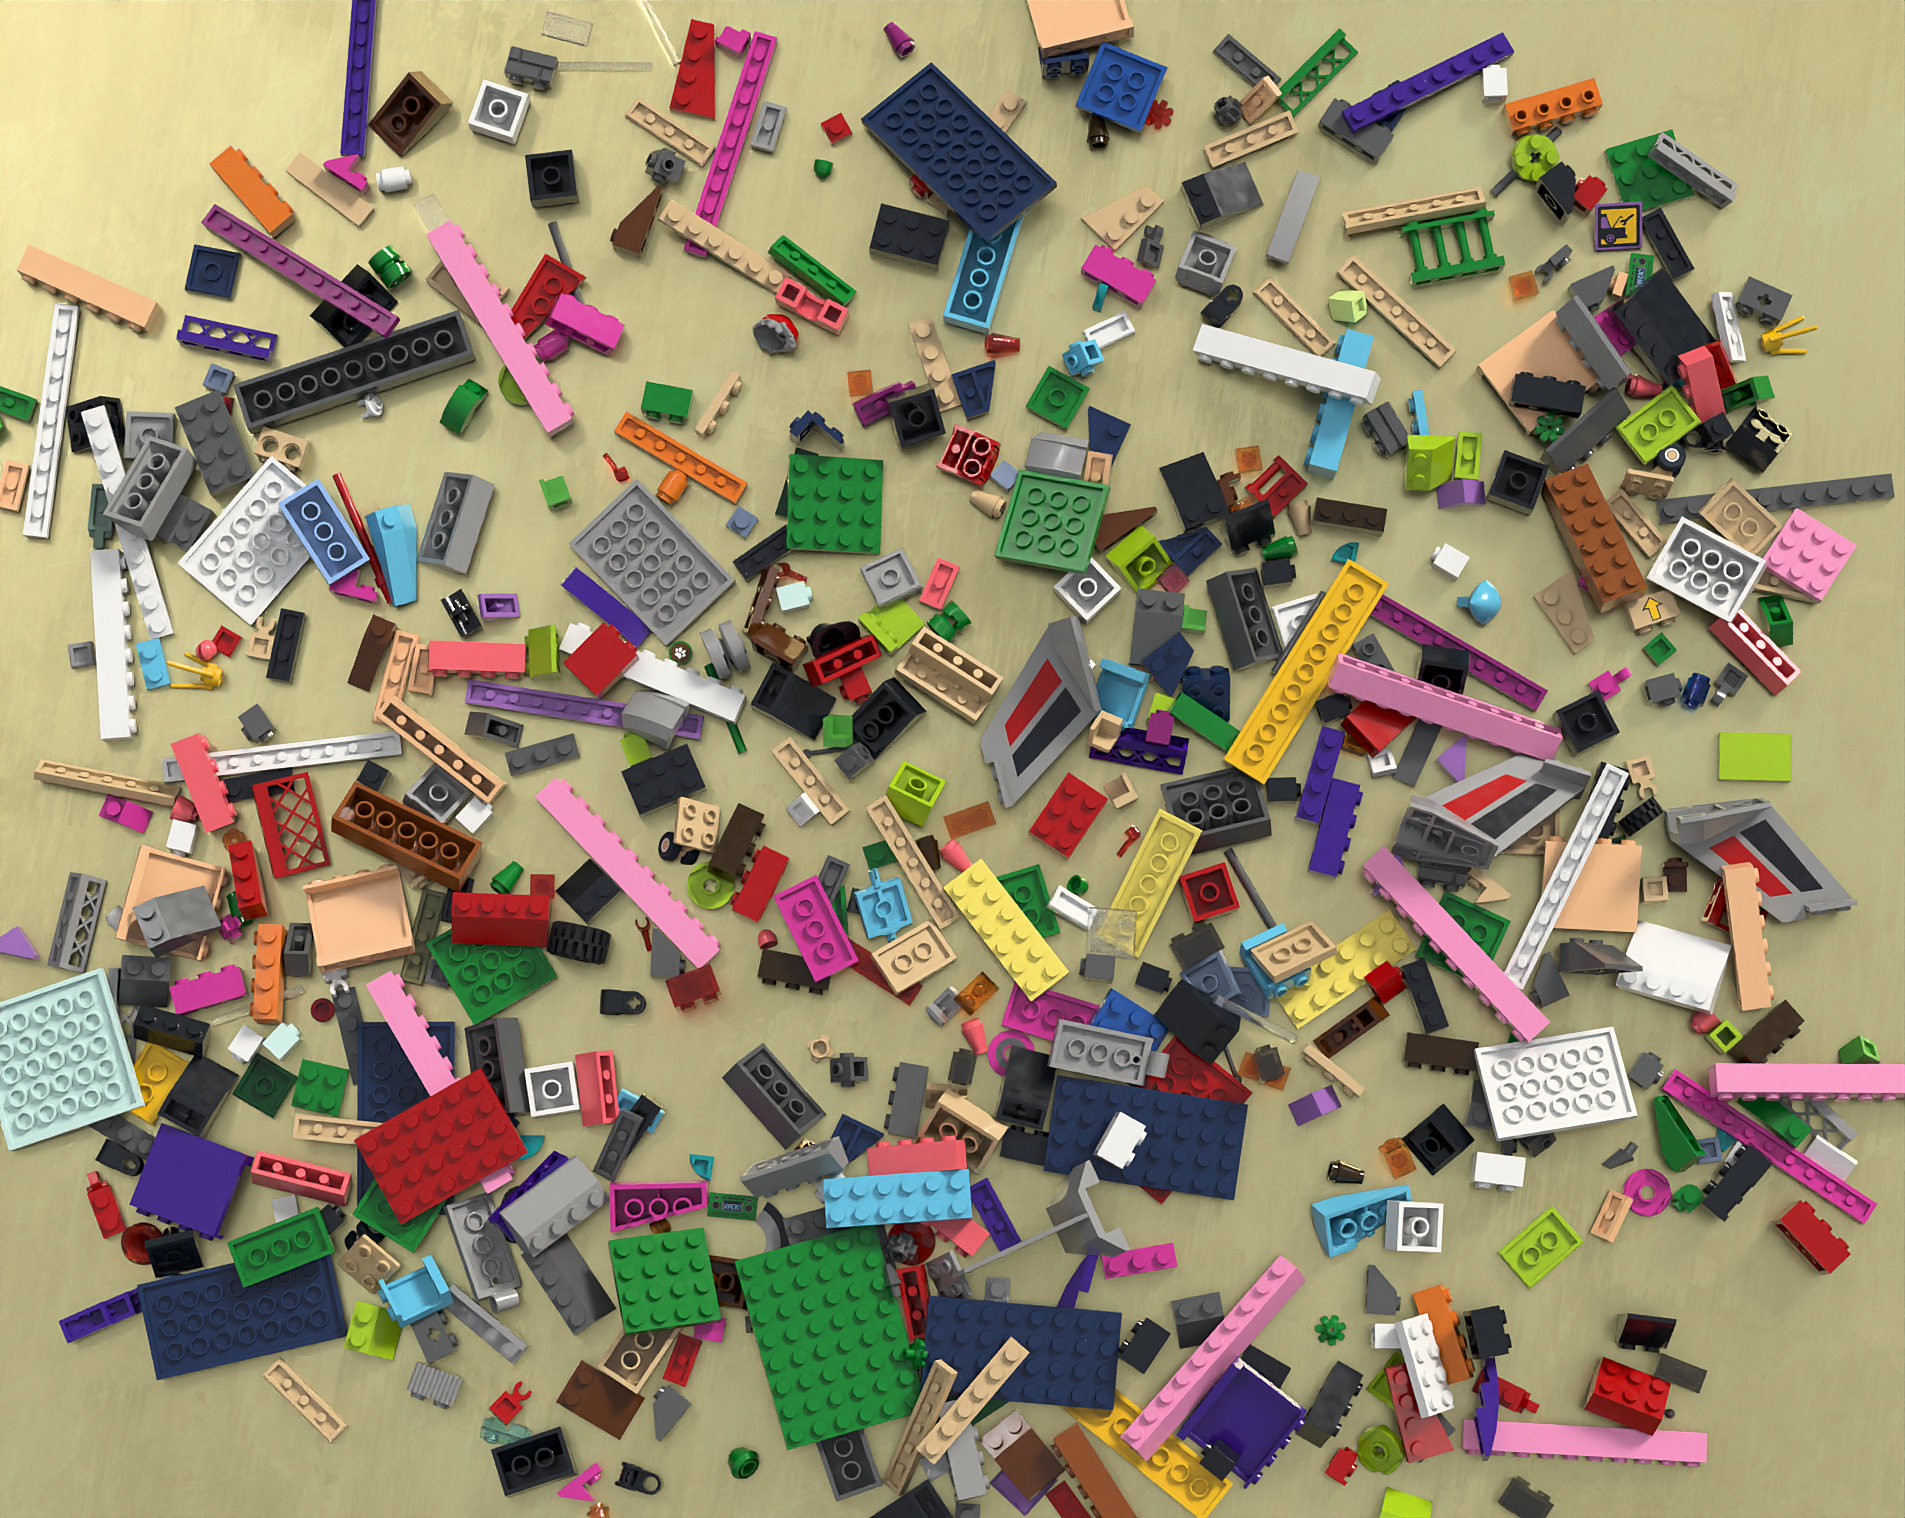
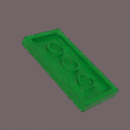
(281, 1247)

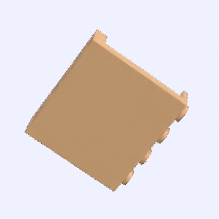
(1078, 24)
(1543, 352)
(161, 874)
(1606, 888)
(359, 918)

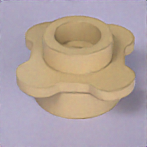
(826, 1051)

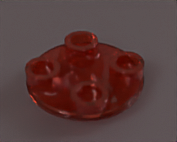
(923, 1237)

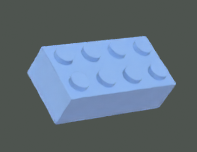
(323, 531)

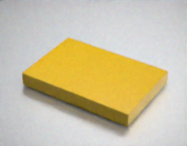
(156, 1074)

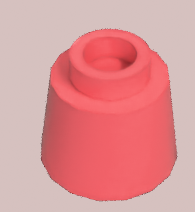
(184, 810)
(1704, 1022)

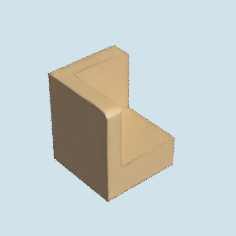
(1105, 731)
(1121, 792)
(1653, 890)

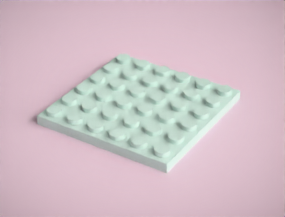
(63, 1061)

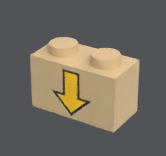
(1651, 611)

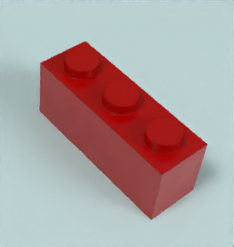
(842, 660)
(247, 880)
(759, 884)
(914, 1299)

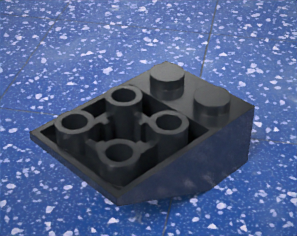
(792, 701)
(1025, 1088)
(198, 1095)
(917, 1503)

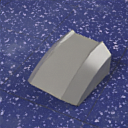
(1205, 263)
(1056, 455)
(654, 716)
(437, 794)

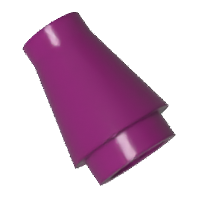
(899, 40)

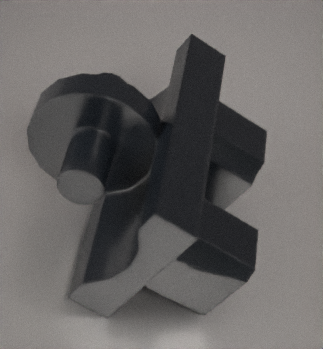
(461, 613)

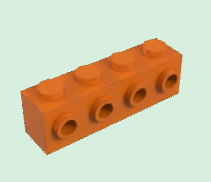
(1552, 107)
(252, 192)
(269, 974)
(1445, 1322)

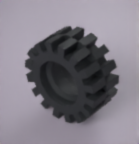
(1641, 816)

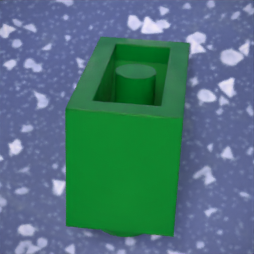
(1747, 394)
(1776, 620)

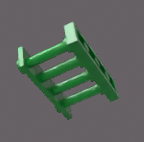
(1467, 265)

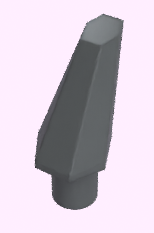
(1621, 1156)
(892, 1280)

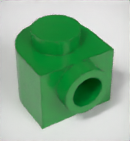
(1686, 1198)

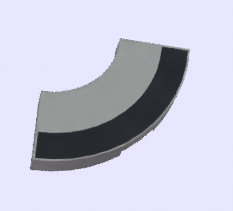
(771, 1222)

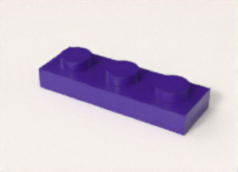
(994, 1215)

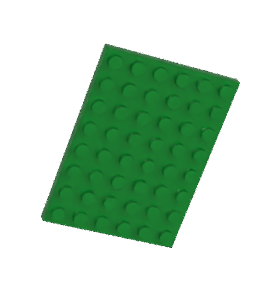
(829, 1336)

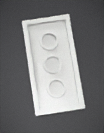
(1424, 1365)

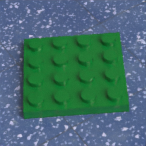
(834, 504)
(1052, 522)
(490, 975)
(664, 1281)

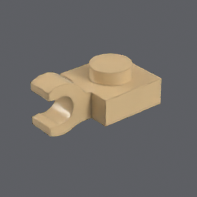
(935, 1091)

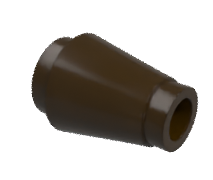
(1097, 132)
(930, 850)
(1344, 1173)

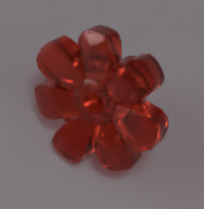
(1159, 114)

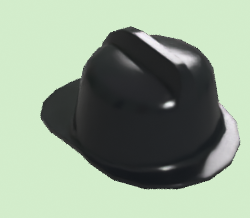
(828, 636)

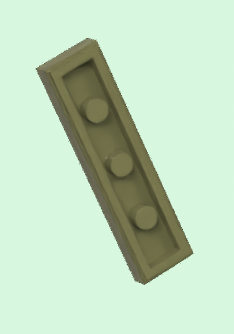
(423, 931)

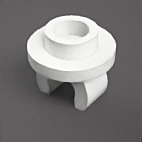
(373, 404)

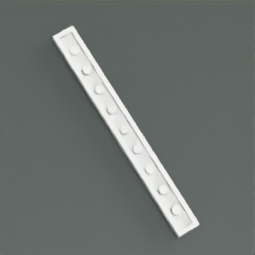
(51, 421)
(134, 547)
(296, 755)
(1565, 875)

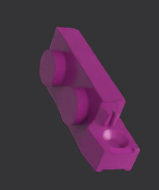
(874, 406)

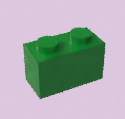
(667, 402)

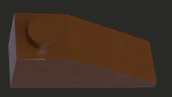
(636, 226)
(1120, 524)
(372, 652)
(1351, 1027)

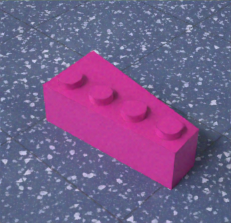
(653, 1200)

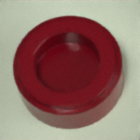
(322, 1010)

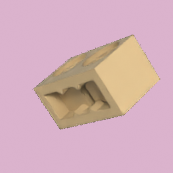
(284, 444)

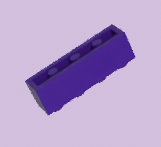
(1319, 776)
(1334, 828)

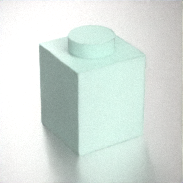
(794, 597)
(283, 1040)

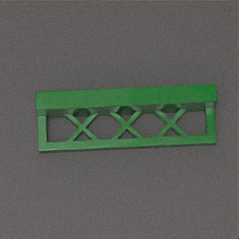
(1312, 64)

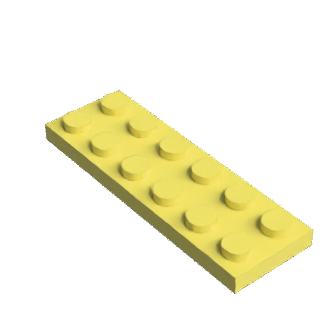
(1156, 872)
(1006, 930)
(1345, 971)

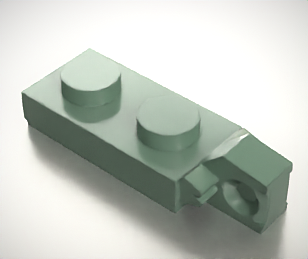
(98, 525)

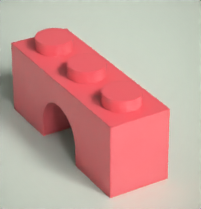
(816, 310)

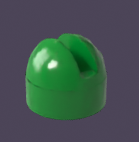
(822, 168)
(1077, 885)

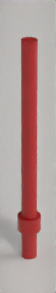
(363, 537)

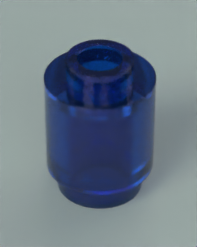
(1695, 691)

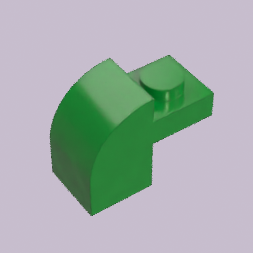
(462, 406)

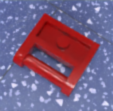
(1283, 490)

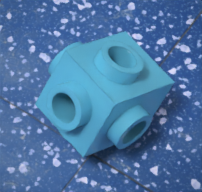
(1078, 358)

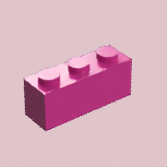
(1119, 275)
(585, 324)
(209, 990)
(1139, 1261)

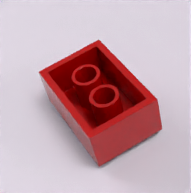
(1068, 816)
(1812, 1237)
(1627, 1396)

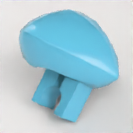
(1483, 602)

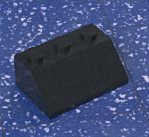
(340, 325)
(534, 1462)

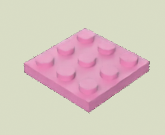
(1808, 555)

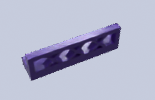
(223, 345)
(1135, 740)
(538, 1175)

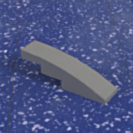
(1293, 217)

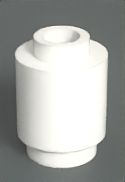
(393, 179)

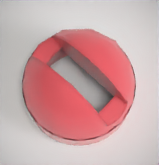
(206, 650)
(766, 939)

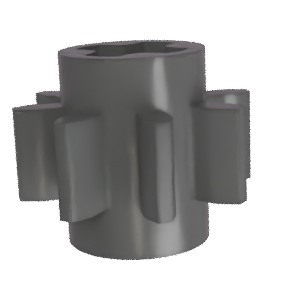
(1227, 110)
(902, 1247)

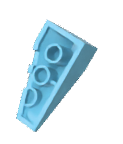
(396, 547)
(1351, 1217)

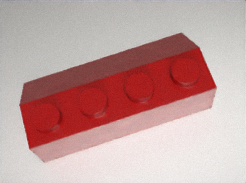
(500, 919)

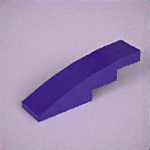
(605, 606)
(1078, 1282)
(101, 1316)
(1486, 1416)

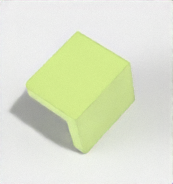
(1348, 305)

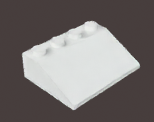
(1707, 570)
(1676, 967)

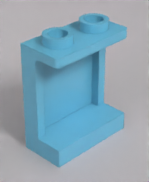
(1121, 690)
(1268, 987)
(416, 1294)

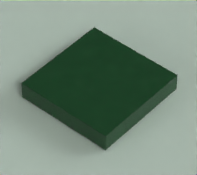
(265, 1085)

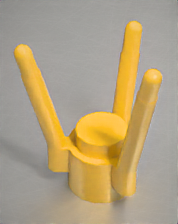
(1772, 340)
(210, 676)

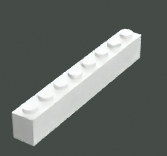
(1287, 365)
(112, 645)
(669, 679)

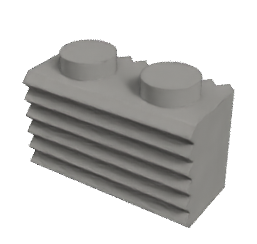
(434, 1384)

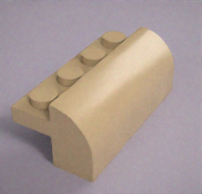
(949, 675)

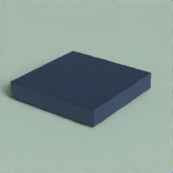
(212, 272)

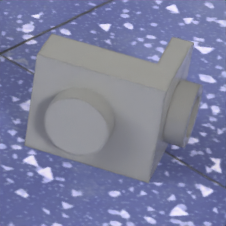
(944, 1006)

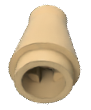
(990, 504)
(1301, 516)

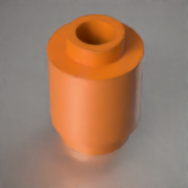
(672, 487)

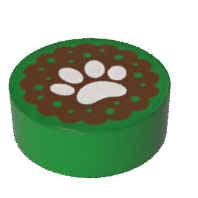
(680, 653)

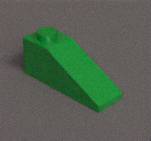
(1777, 1120)
(1676, 1138)

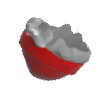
(776, 333)

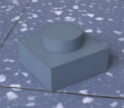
(218, 378)
(742, 522)
(1712, 1149)

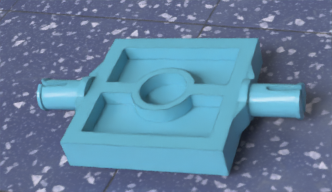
(883, 907)

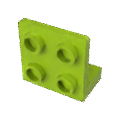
(891, 625)

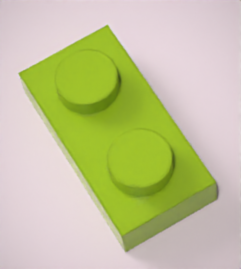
(1468, 455)

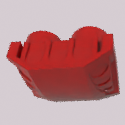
(970, 455)

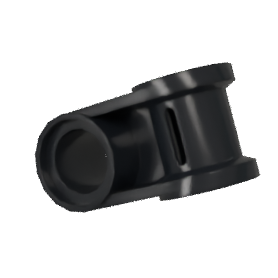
(1220, 308)
(1700, 446)
(617, 1002)
(117, 1157)
(637, 1479)

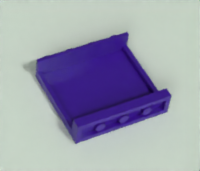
(189, 1181)
(1247, 1417)

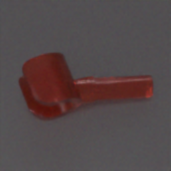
(620, 473)
(786, 571)
(1133, 834)
(645, 933)

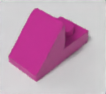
(343, 169)
(349, 588)
(126, 813)
(576, 1488)

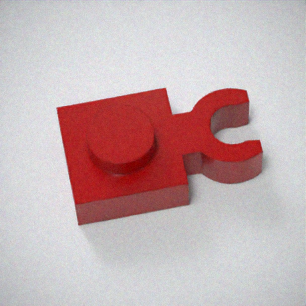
(508, 1405)

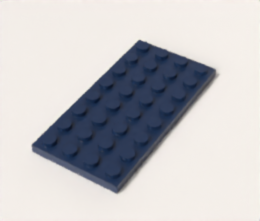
(959, 153)
(390, 1082)
(1188, 1144)
(215, 1321)
(1069, 1349)

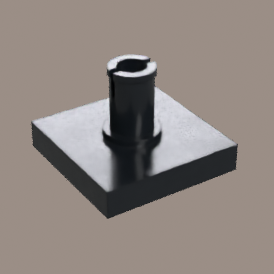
(173, 1252)
(1266, 1365)

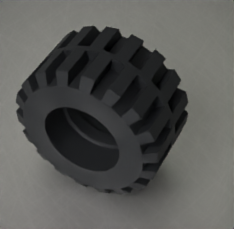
(578, 942)

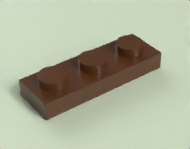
(761, 600)

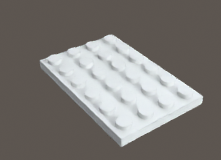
(250, 545)
(1555, 1084)

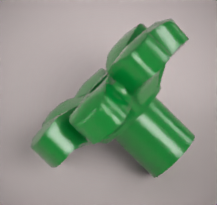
(1549, 423)
(1325, 1332)
(916, 1353)

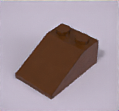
(410, 112)
(779, 647)
(727, 1283)
(600, 1399)
(1022, 1455)

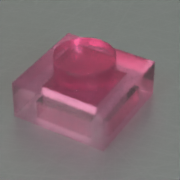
(1172, 579)

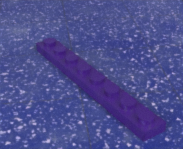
(358, 77)
(1427, 82)

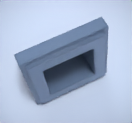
(1004, 476)

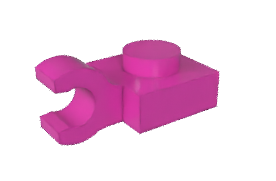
(1608, 684)
(230, 928)

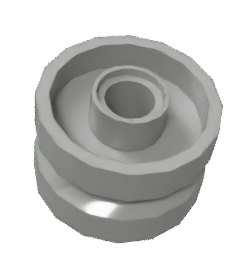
(724, 650)

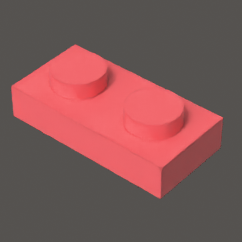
(939, 584)

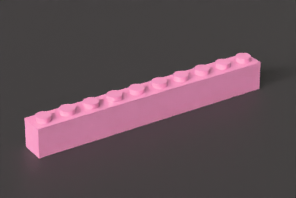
(500, 329)
(1444, 708)
(628, 874)
(1455, 945)
(421, 1049)
(1807, 1081)
(1213, 1358)
(1590, 1442)

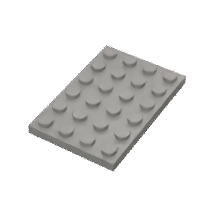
(652, 562)

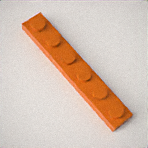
(680, 457)

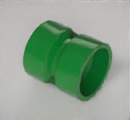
(392, 270)
(942, 627)

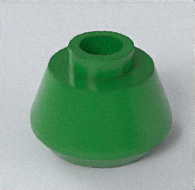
(743, 1462)

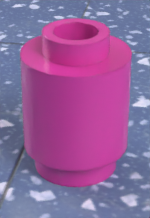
(551, 345)

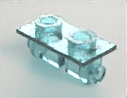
(494, 1432)

